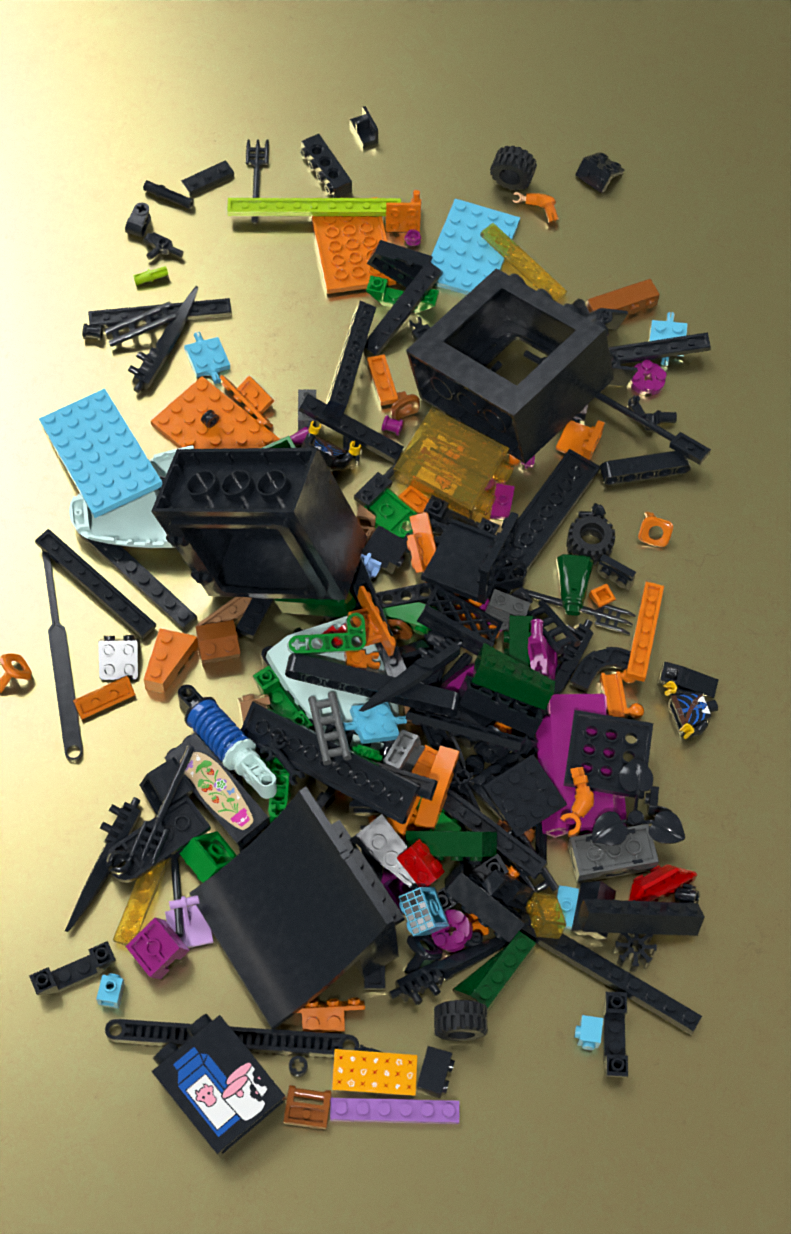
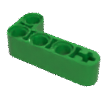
(325, 639)
(283, 786)

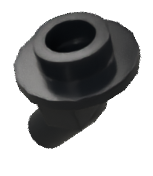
(595, 510)

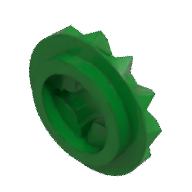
(368, 753)

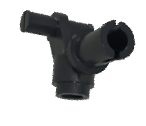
(657, 417)

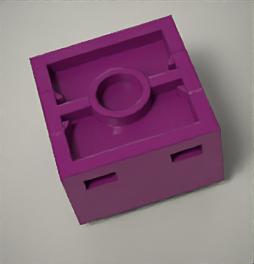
(157, 948)

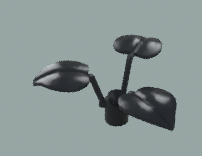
(611, 830)

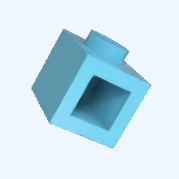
(110, 990)
(589, 1032)

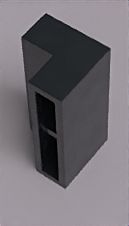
(592, 890)

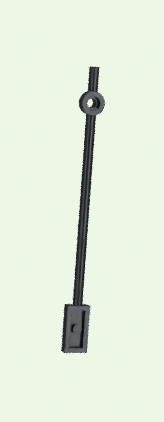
(680, 443)
(380, 483)

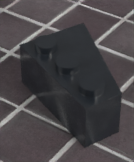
(398, 262)

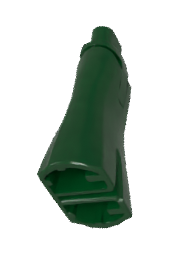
(574, 577)

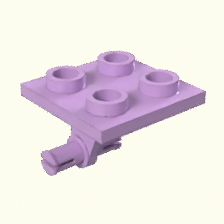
(195, 927)

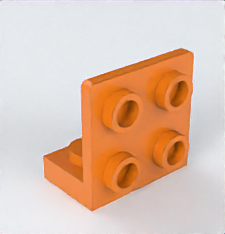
(580, 438)

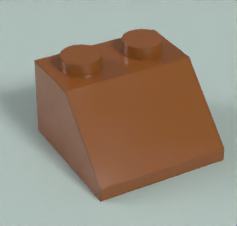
(218, 641)

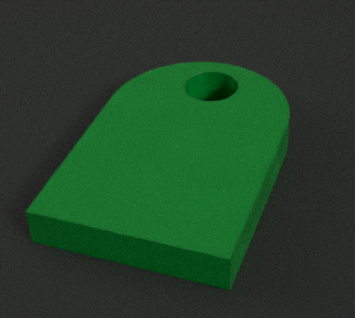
(392, 514)

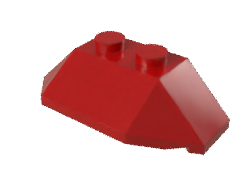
(660, 883)

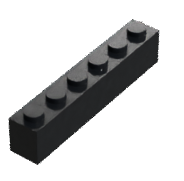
(640, 917)

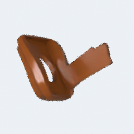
(410, 403)
(404, 634)

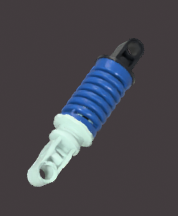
(226, 740)

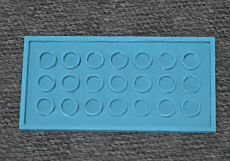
(100, 453)

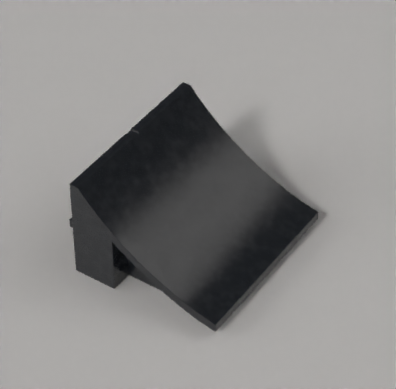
(299, 910)

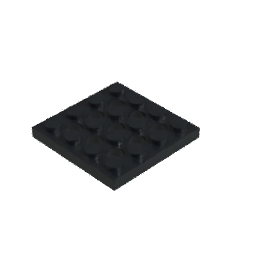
(597, 761)

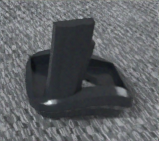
(421, 953)

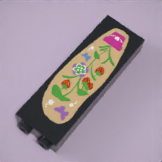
(221, 792)

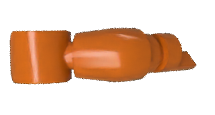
(583, 800)

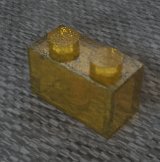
(546, 915)

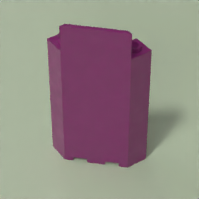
(553, 748)

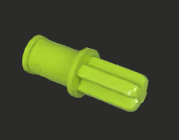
(150, 275)

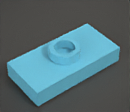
(568, 900)

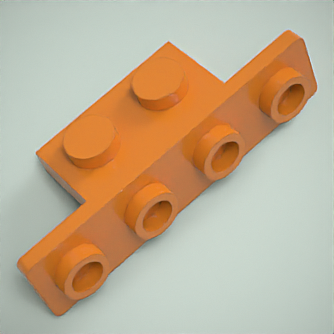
(253, 396)
(421, 542)
(375, 627)
(328, 1015)

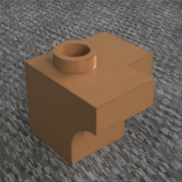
(246, 700)

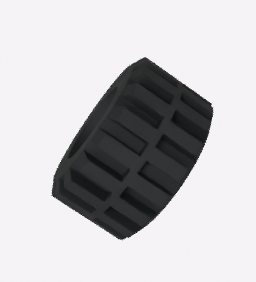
(513, 168)
(594, 527)
(460, 1020)

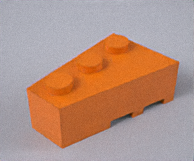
(167, 658)

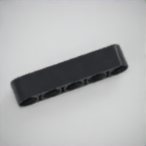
(644, 467)

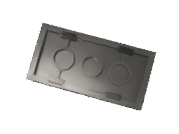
(601, 861)

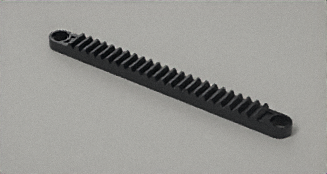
(254, 1039)

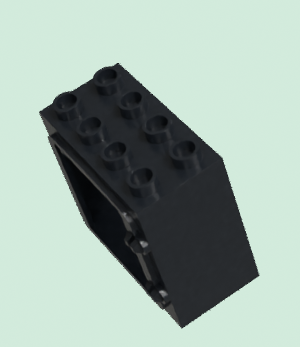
(454, 355)
(260, 523)

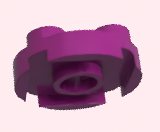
(653, 371)
(463, 932)

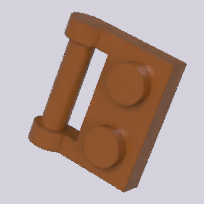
(304, 1113)

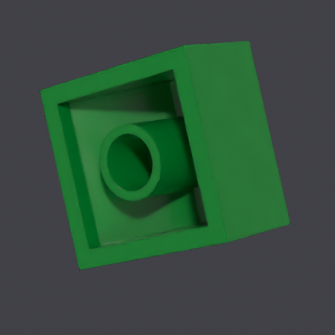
(207, 855)

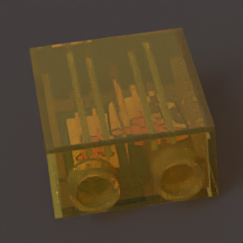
(454, 464)

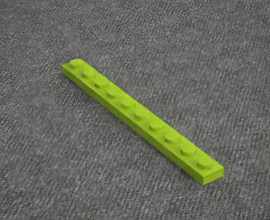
(308, 206)

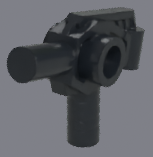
(161, 245)

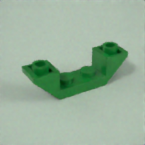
(387, 296)
(269, 684)

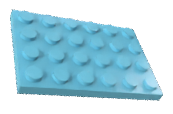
(462, 251)

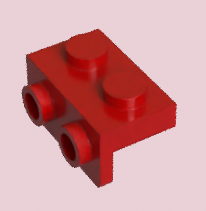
(421, 864)

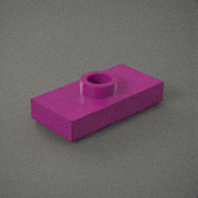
(503, 501)

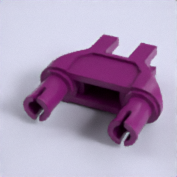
(541, 655)

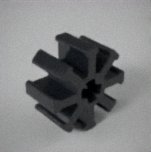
(625, 947)

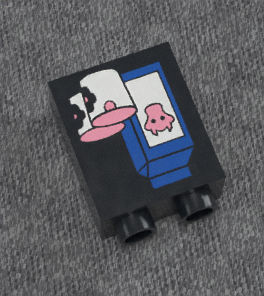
(217, 1083)

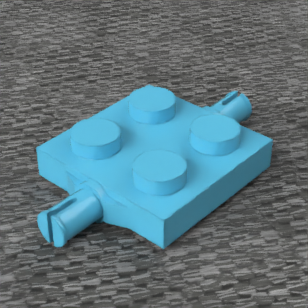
(667, 329)
(207, 357)
(374, 724)

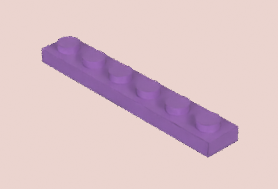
(394, 1111)

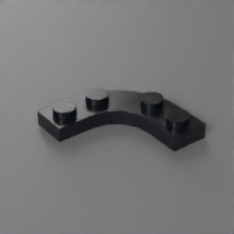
(597, 661)

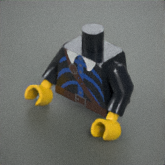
(334, 457)
(689, 710)

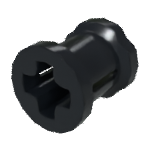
(92, 331)

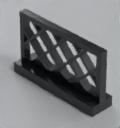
(455, 629)

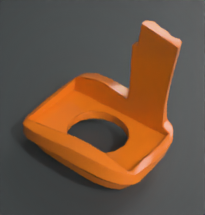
(651, 521)
(11, 671)

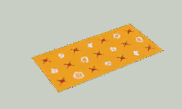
(374, 1072)

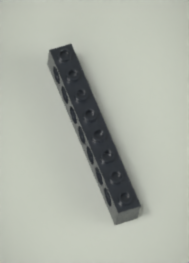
(349, 360)

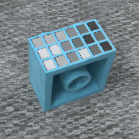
(423, 911)

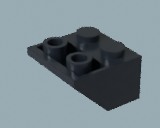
(158, 782)

